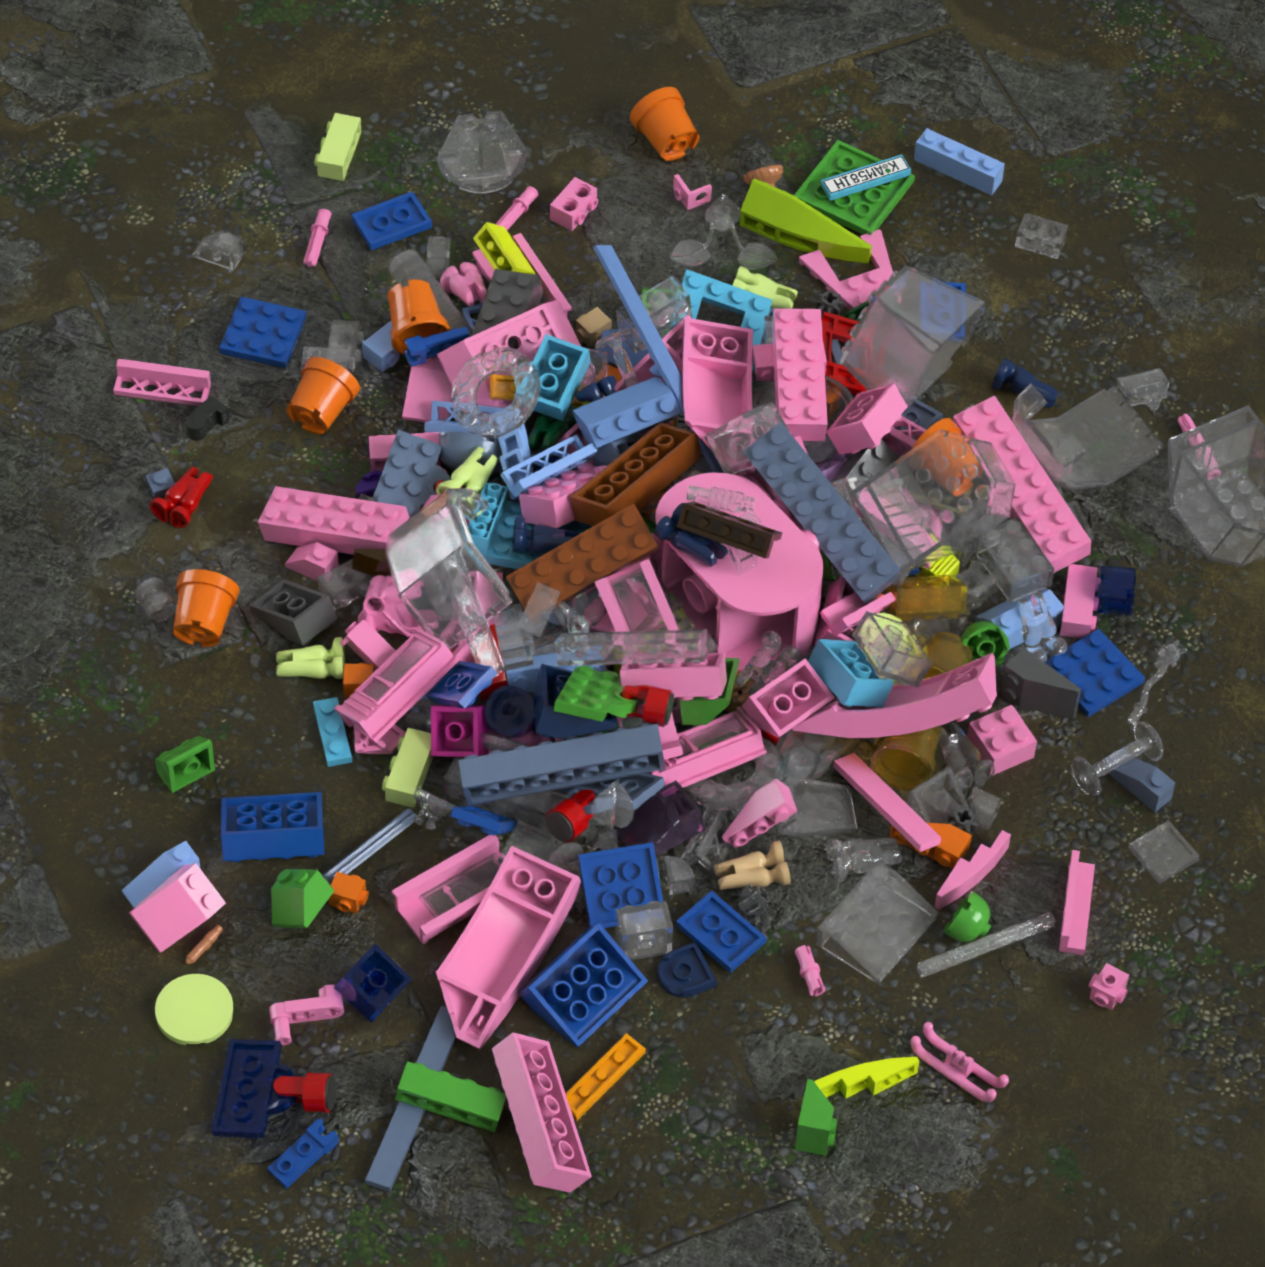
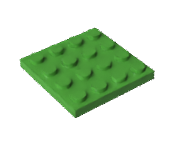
(858, 211)

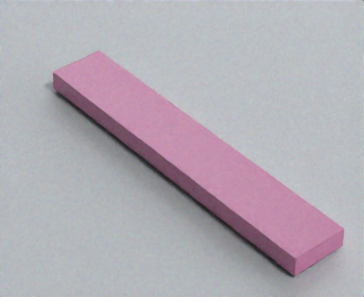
(887, 802)

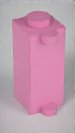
(367, 644)

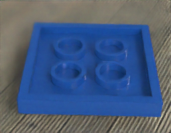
(263, 332)
(1098, 670)
(618, 880)

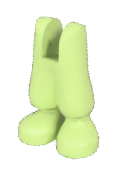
(781, 295)
(470, 473)
(312, 661)

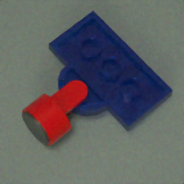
(259, 1087)

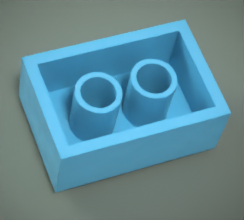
(560, 373)
(849, 674)

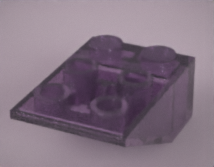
(664, 820)

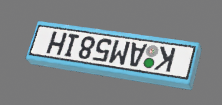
(865, 177)

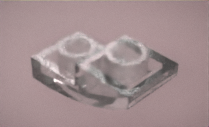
(438, 254)

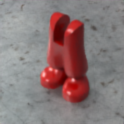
(181, 498)

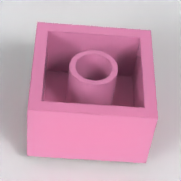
(1003, 738)

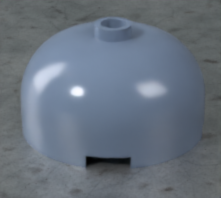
(460, 445)

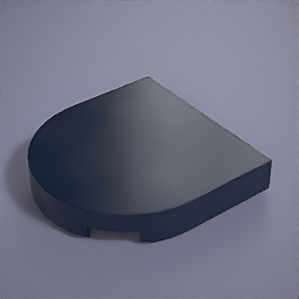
(685, 972)

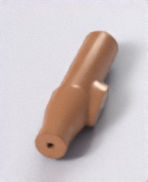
(204, 944)

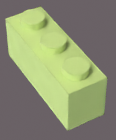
(338, 146)
(408, 768)

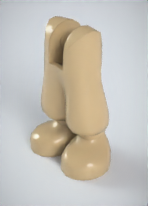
(754, 869)

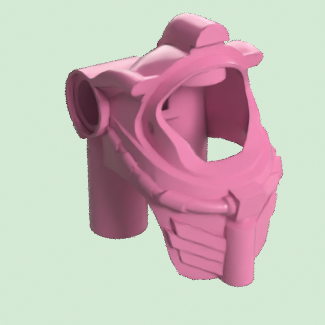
(385, 610)

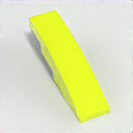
(871, 1075)

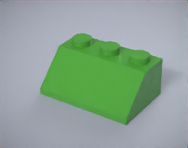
(702, 711)

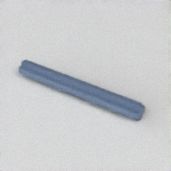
(371, 845)

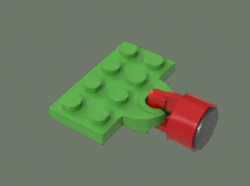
(597, 693)

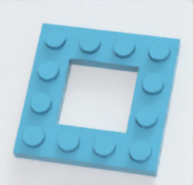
(728, 297)

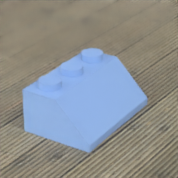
(1008, 616)

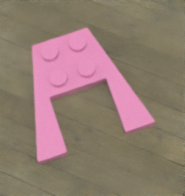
(857, 288)

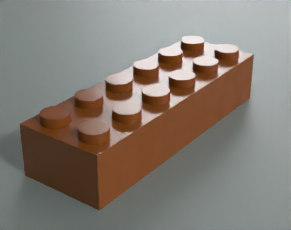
(637, 474)
(587, 557)

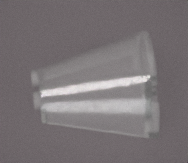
(482, 153)

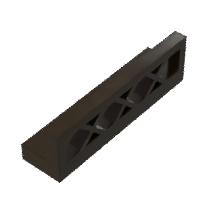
(728, 529)

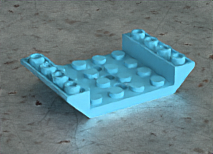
(494, 529)

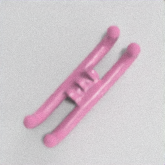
(957, 1065)

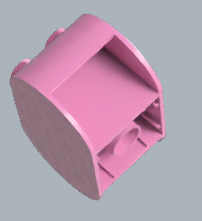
(740, 609)

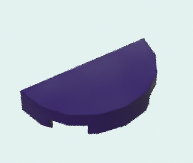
(368, 484)

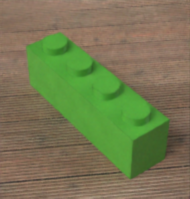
(451, 1096)

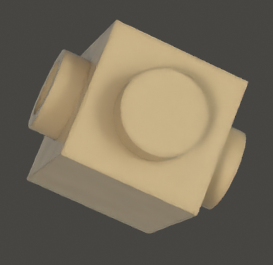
(591, 326)

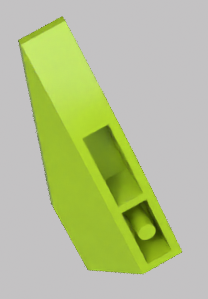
(798, 225)

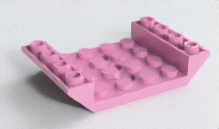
(526, 328)

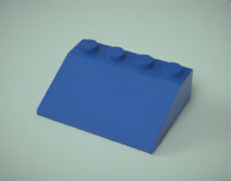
(272, 826)
(583, 985)

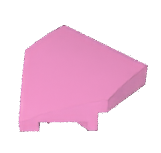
(385, 745)

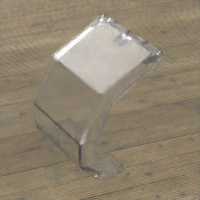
(1087, 443)
(442, 571)

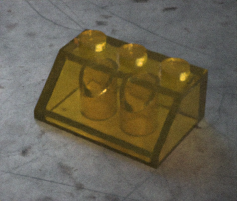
(928, 597)

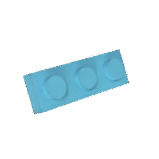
(332, 732)

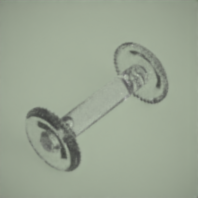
(620, 355)
(1147, 742)

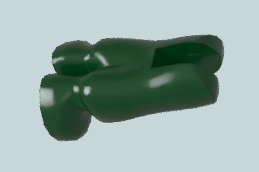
(550, 430)

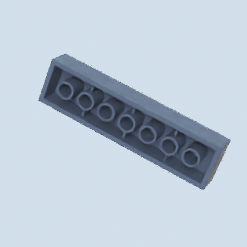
(823, 512)
(561, 764)

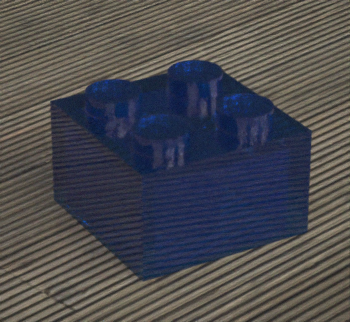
(373, 983)

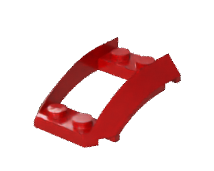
(839, 328)

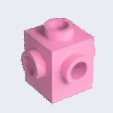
(1108, 987)

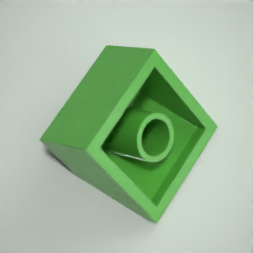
(186, 763)
(298, 897)
(816, 1122)

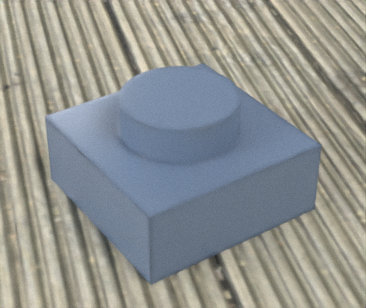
(159, 482)

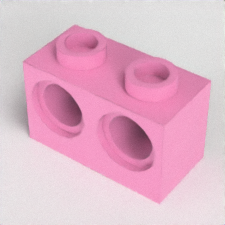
(573, 204)

